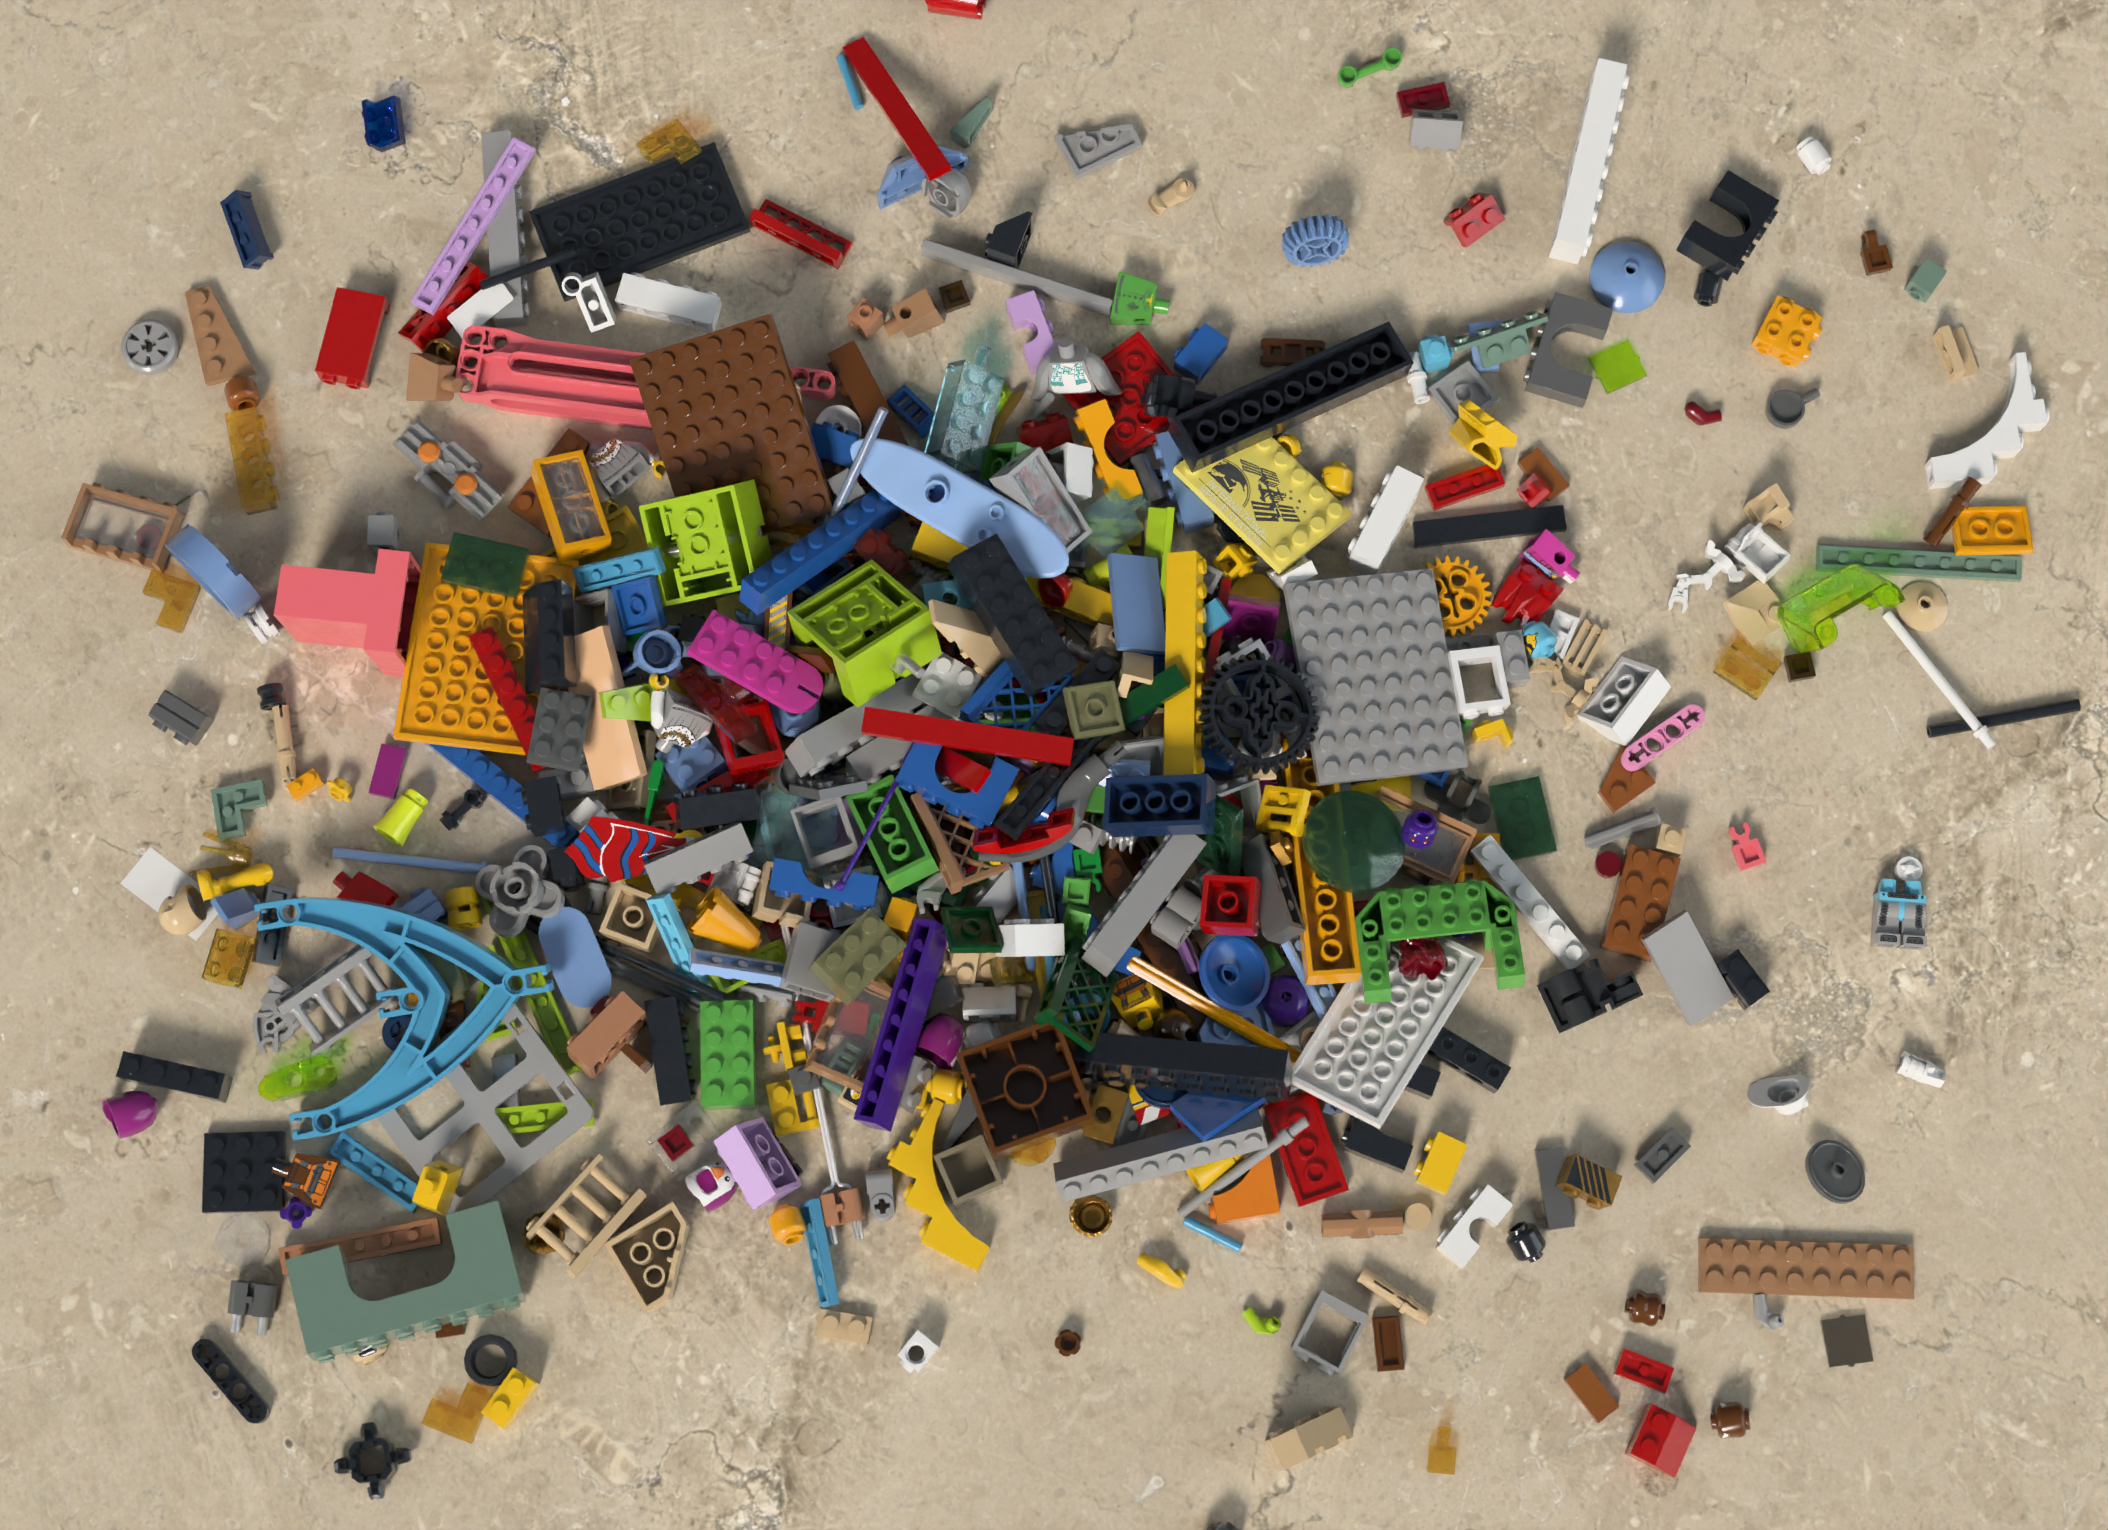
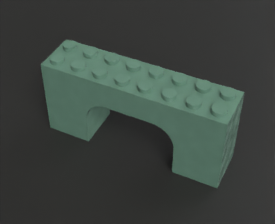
(341, 1322)

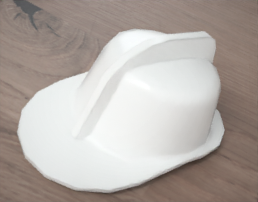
(1782, 1093)

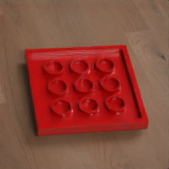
(1130, 367)

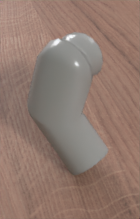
(1764, 1315)

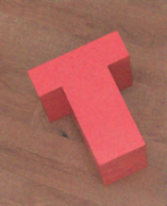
(353, 607)

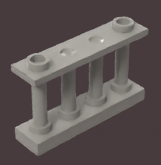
(315, 987)

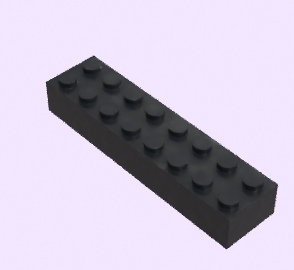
(1186, 1066)

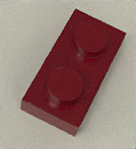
(1424, 98)

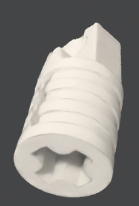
(1920, 1070)

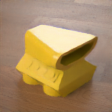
(1481, 433)

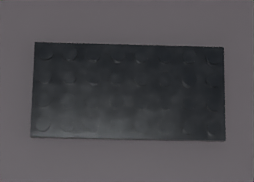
(642, 219)

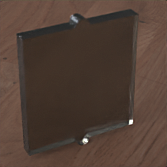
(1846, 1340)

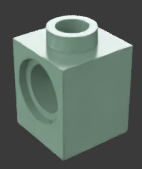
(1925, 280)

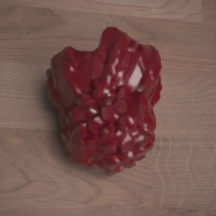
(1421, 957)

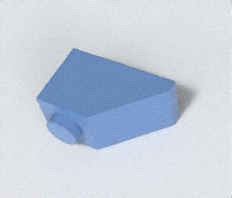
(237, 908)

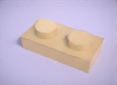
(843, 1326)

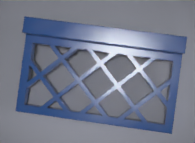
(995, 686)

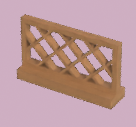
(940, 847)

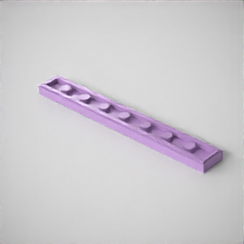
(473, 226)

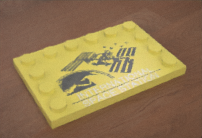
(1268, 501)

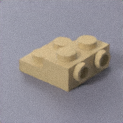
(968, 966)

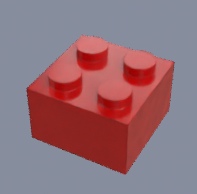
(1230, 905)

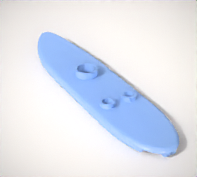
(966, 511)

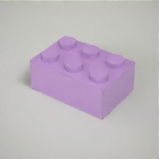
(757, 1163)

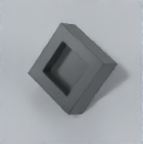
(802, 1080)

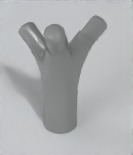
(1043, 405)

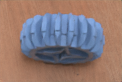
(1315, 240)

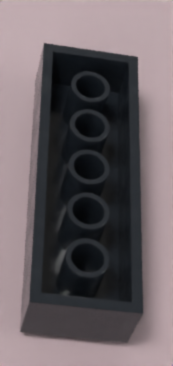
(1012, 615)

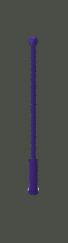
(839, 885)

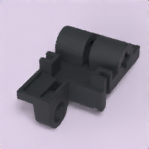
(1584, 992)

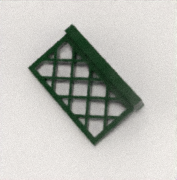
(1061, 983)

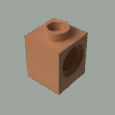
(865, 319)

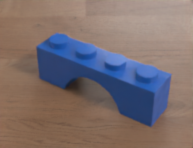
(791, 878)

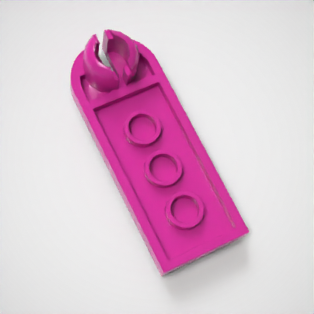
(757, 664)

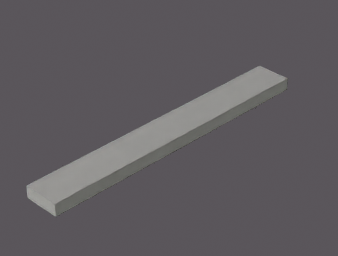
(1017, 277)

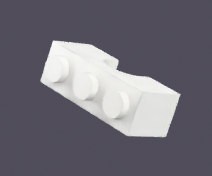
(1457, 1242)

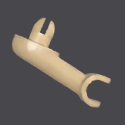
(1174, 194)

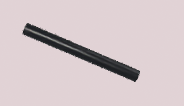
(527, 268)

